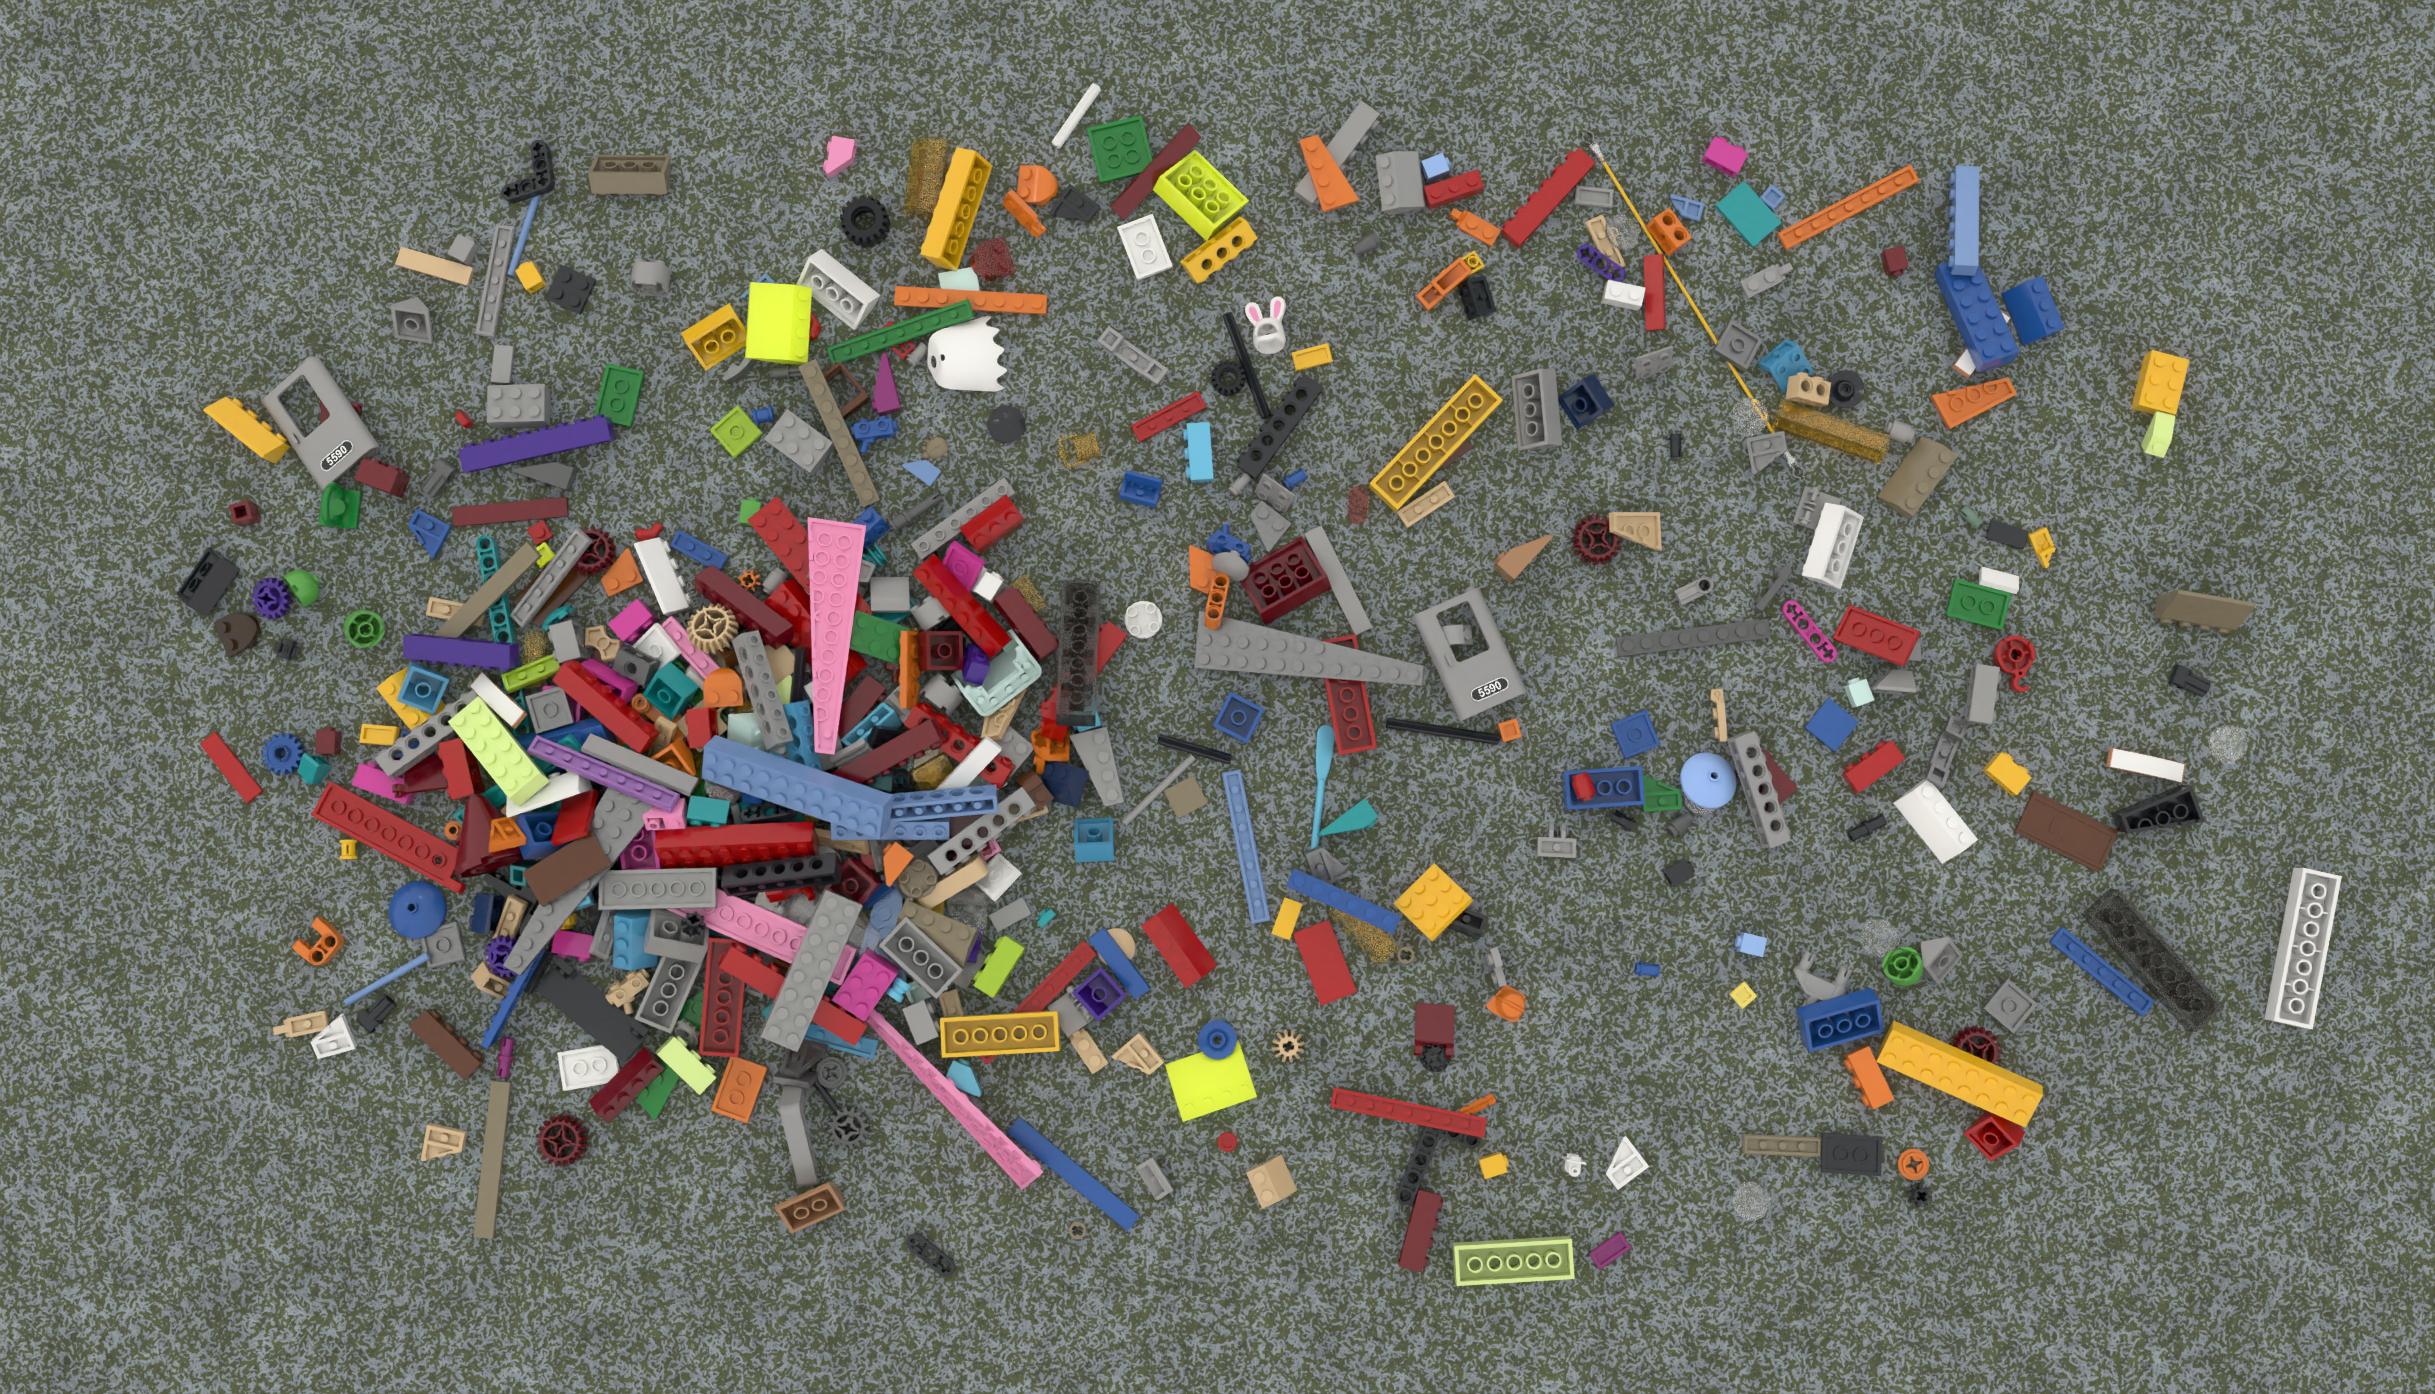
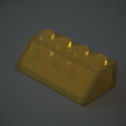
(925, 175)

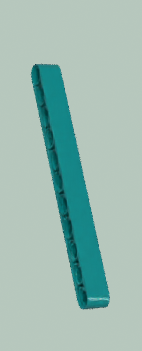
(507, 626)

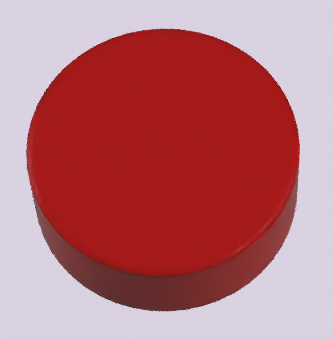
(464, 419)
(1227, 1141)

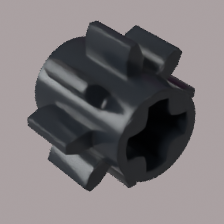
(286, 649)
(691, 919)
(1924, 1195)

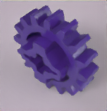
(277, 603)
(497, 951)

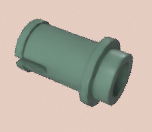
(1970, 516)

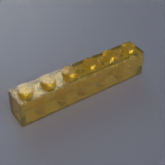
(1830, 431)

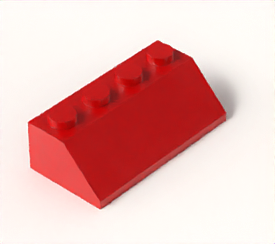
(1179, 945)

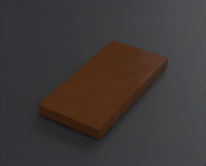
(559, 597)
(566, 868)

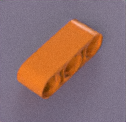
(1216, 608)

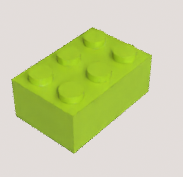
(999, 965)

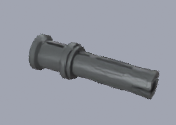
(907, 516)

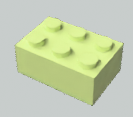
(686, 1064)

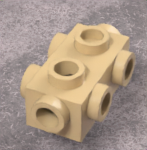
(625, 991)

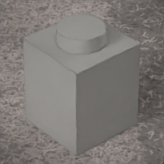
(463, 249)

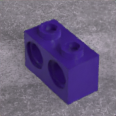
(975, 664)

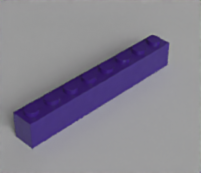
(536, 444)

